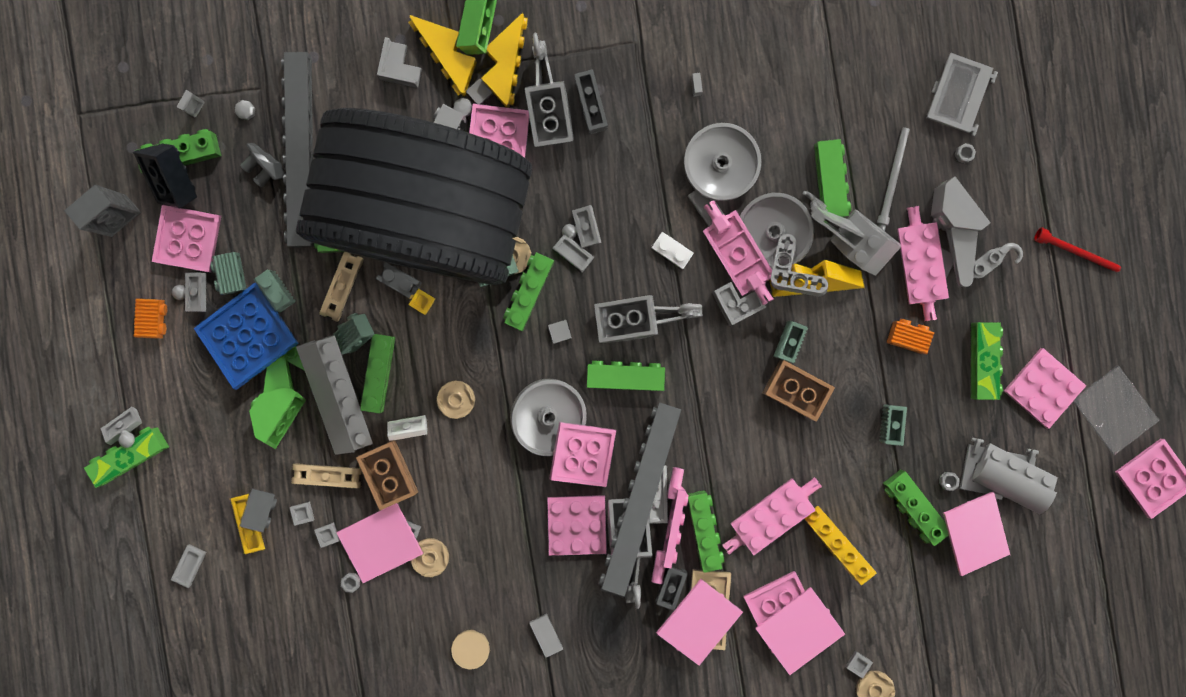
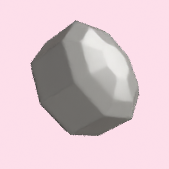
(463, 106)
(245, 110)
(965, 153)
(949, 481)
(350, 582)

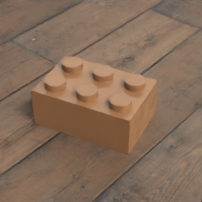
(798, 390)
(387, 475)

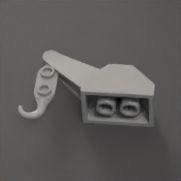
(547, 104)
(962, 220)
(857, 237)
(636, 318)
(645, 551)

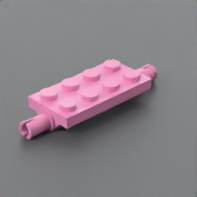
(738, 252)
(922, 263)
(772, 516)
(669, 555)

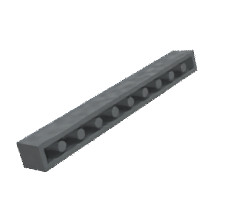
(297, 138)
(639, 505)

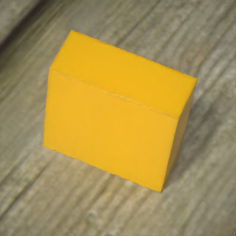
(422, 301)

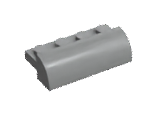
(1015, 479)

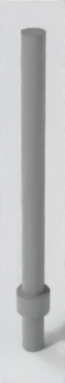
(883, 219)

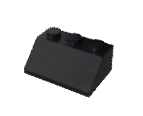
(166, 175)

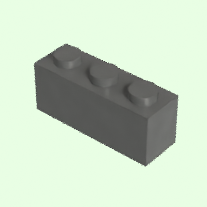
(591, 101)

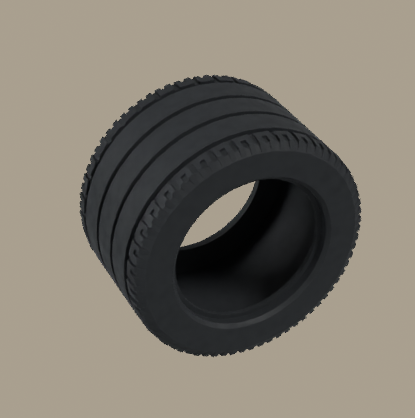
(414, 194)

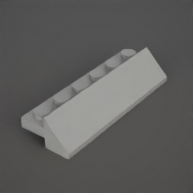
(334, 395)

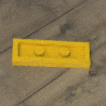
(250, 539)

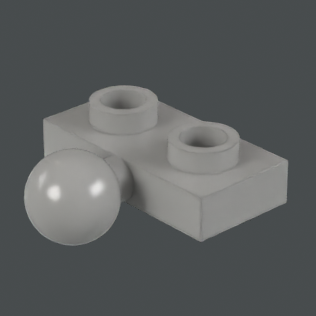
(585, 227)
(193, 292)
(119, 428)

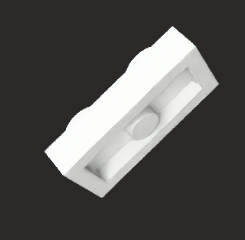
(672, 250)
(407, 428)

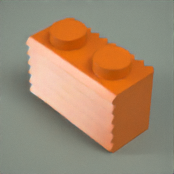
(150, 318)
(910, 337)

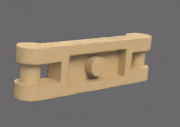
(341, 286)
(326, 475)

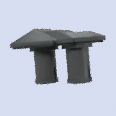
(270, 166)

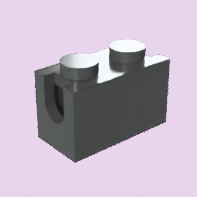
(399, 280)
(257, 510)
(671, 587)

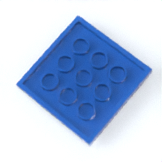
(245, 336)

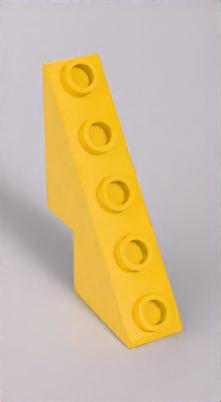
(443, 46)
(504, 53)
(837, 275)
(840, 546)

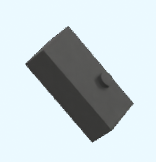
(102, 211)

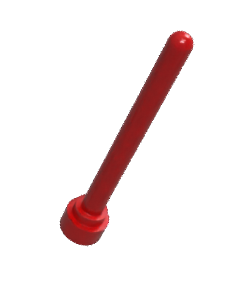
(1043, 236)

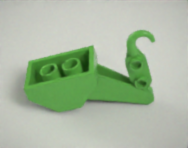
(279, 403)

